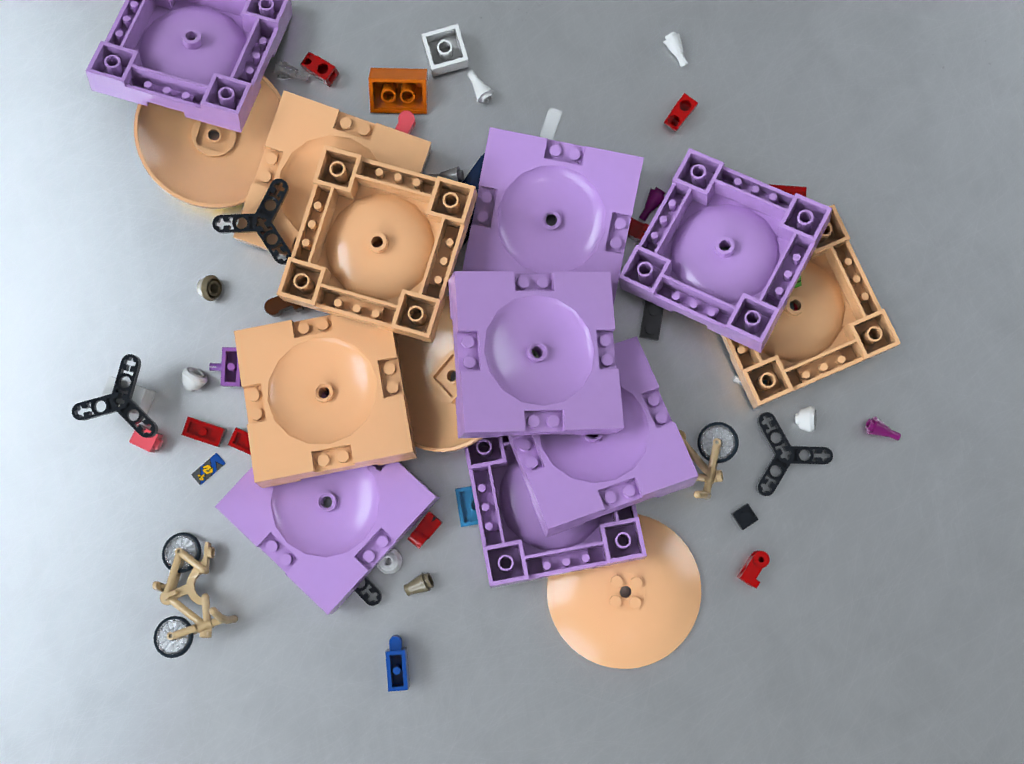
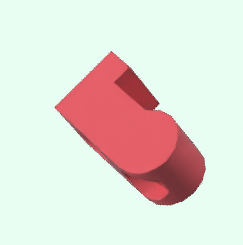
(406, 122)

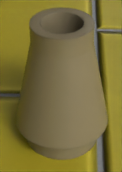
(420, 584)

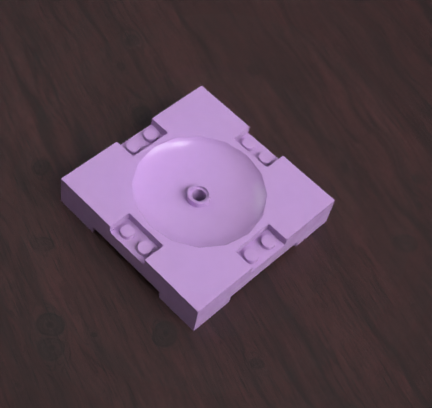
(191, 55)
(539, 177)
(735, 289)
(500, 382)
(589, 477)
(513, 535)
(335, 546)

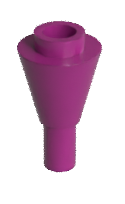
(653, 201)
(877, 427)

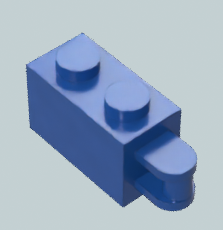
(397, 665)

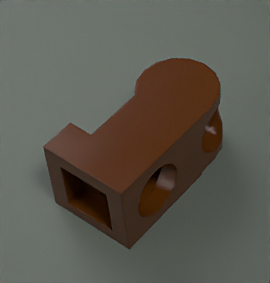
(276, 306)

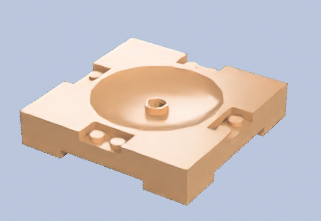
(294, 151)
(388, 286)
(830, 331)
(307, 436)

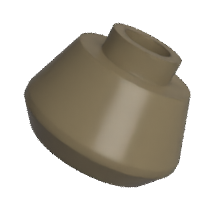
(209, 287)

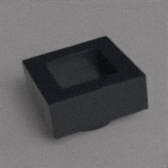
(744, 516)

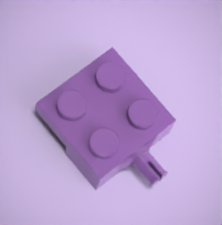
(229, 368)

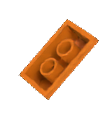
(398, 90)

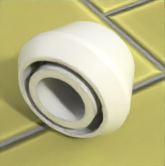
(193, 379)
(807, 419)
(394, 564)

